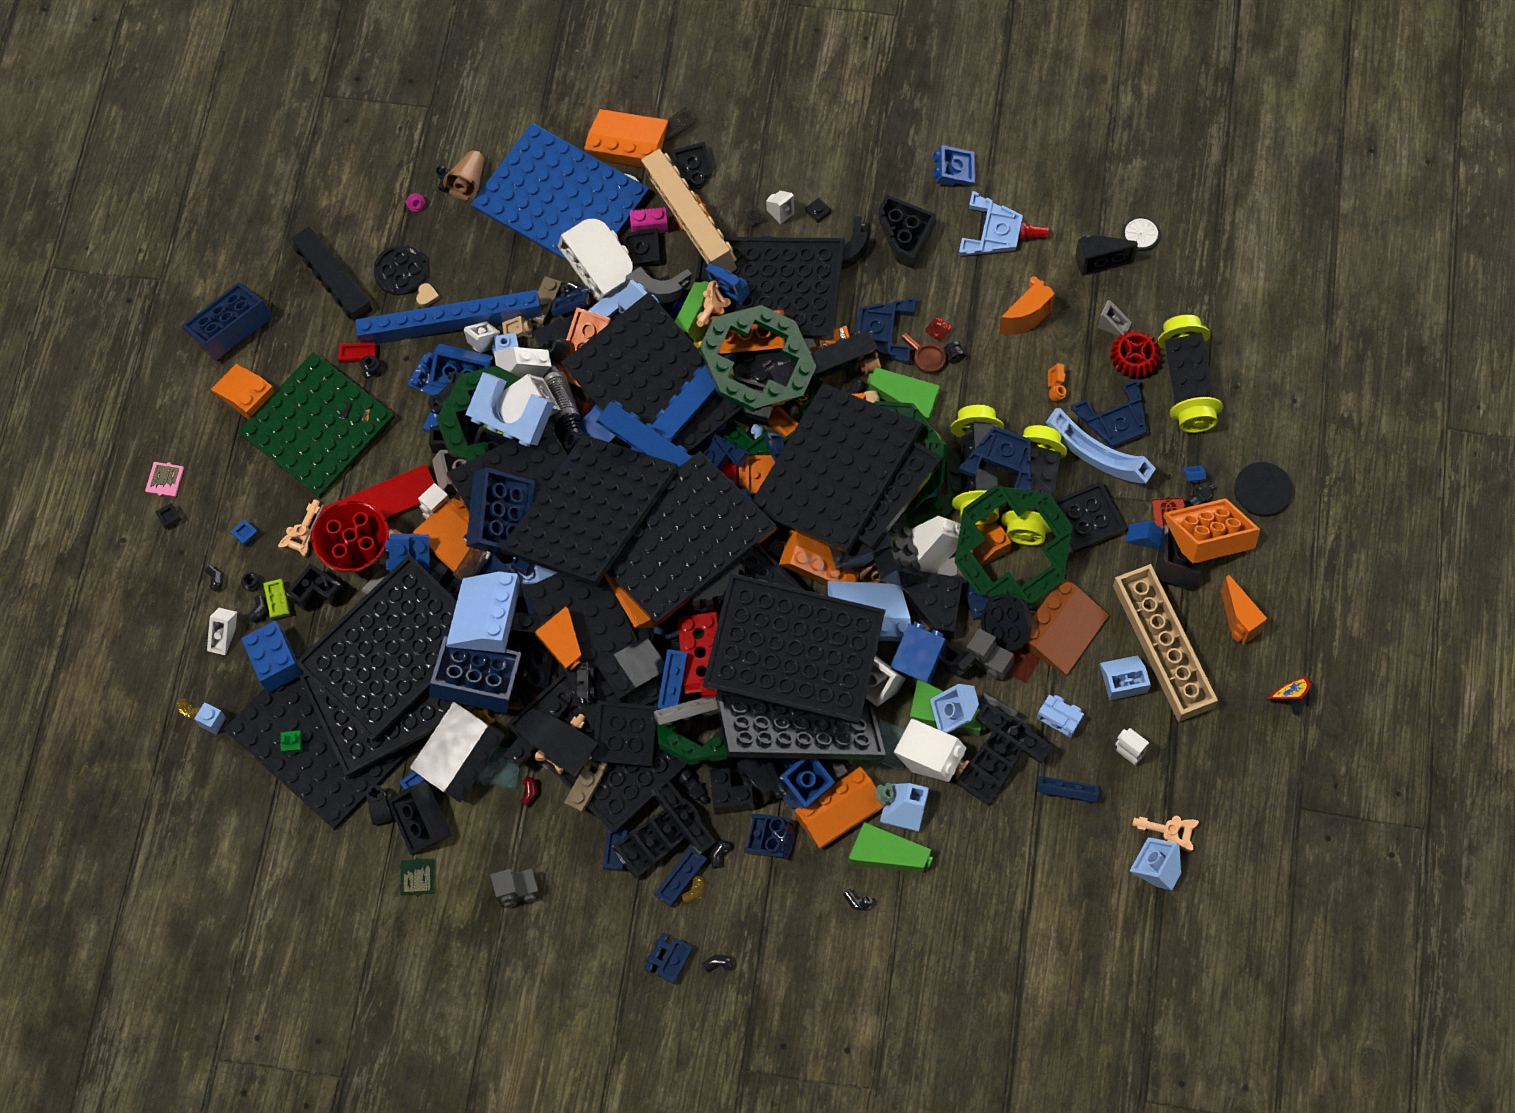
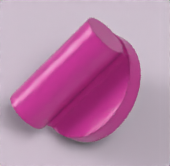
(415, 202)

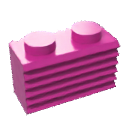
(649, 219)

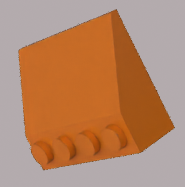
(624, 137)
(1211, 530)
(446, 533)
(812, 560)

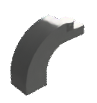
(664, 291)

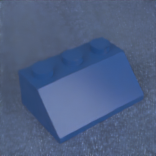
(451, 359)

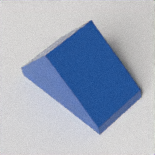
(1144, 534)

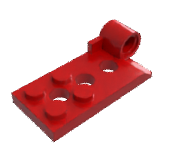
(687, 627)

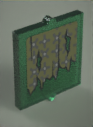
(417, 877)

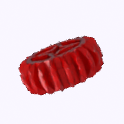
(1135, 347)

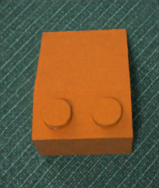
(243, 390)
(1242, 614)

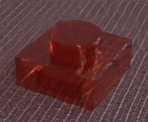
(938, 328)

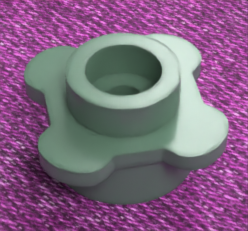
(884, 793)

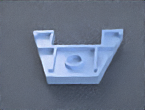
(1000, 228)

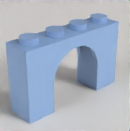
(485, 409)

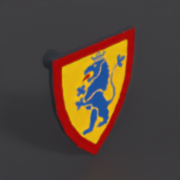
(1293, 692)

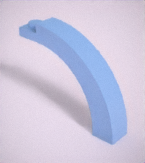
(1110, 461)

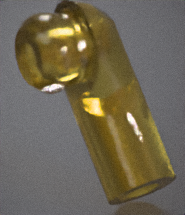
(186, 709)
(696, 890)

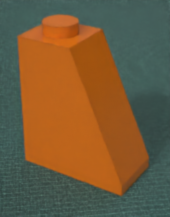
(560, 639)

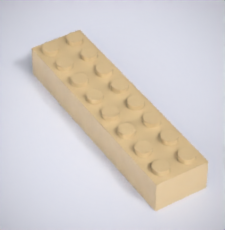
(688, 211)
(1165, 643)

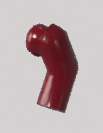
(531, 791)

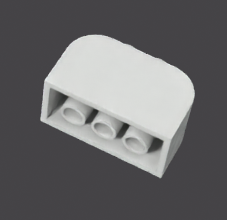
(596, 256)

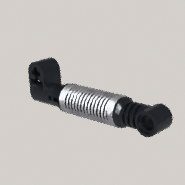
(556, 380)

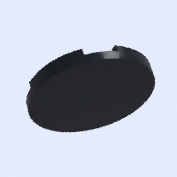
(400, 270)
(1263, 489)
(1008, 621)

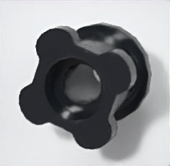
(370, 366)

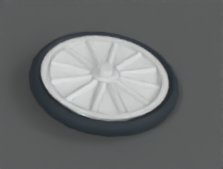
(1143, 231)

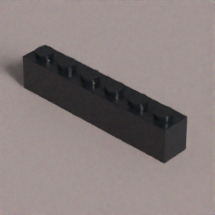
(331, 274)
(831, 358)

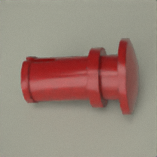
(1033, 231)

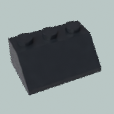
(419, 817)

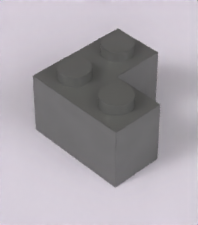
(989, 656)
(514, 887)

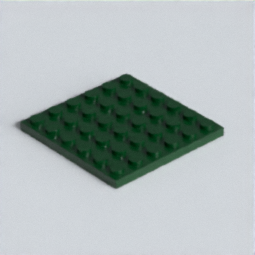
(303, 426)

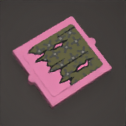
(164, 479)

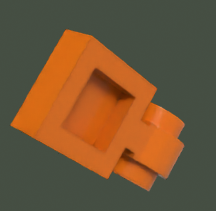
(1055, 378)

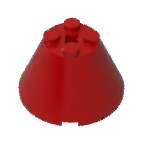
(350, 536)

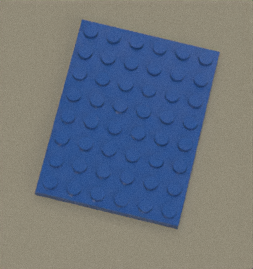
(552, 187)

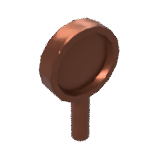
(928, 358)

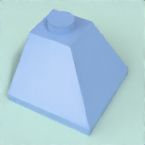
(954, 707)
(1158, 863)

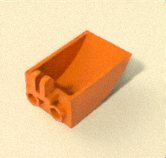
(1028, 310)
(754, 472)

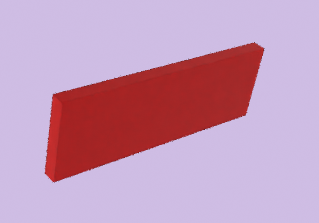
(396, 494)

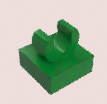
(291, 741)

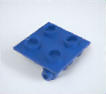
(421, 376)

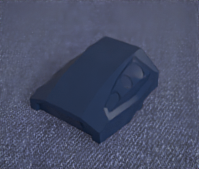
(771, 836)

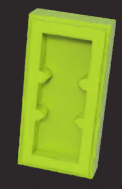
(276, 599)

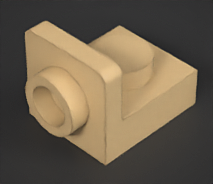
(519, 325)

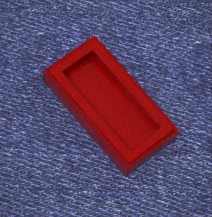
(355, 351)

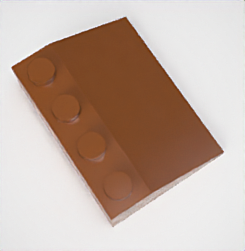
(1064, 626)

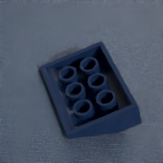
(227, 321)
(496, 507)
(475, 677)

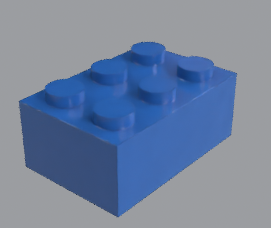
(271, 656)

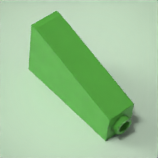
(690, 310)
(904, 389)
(923, 711)
(888, 851)

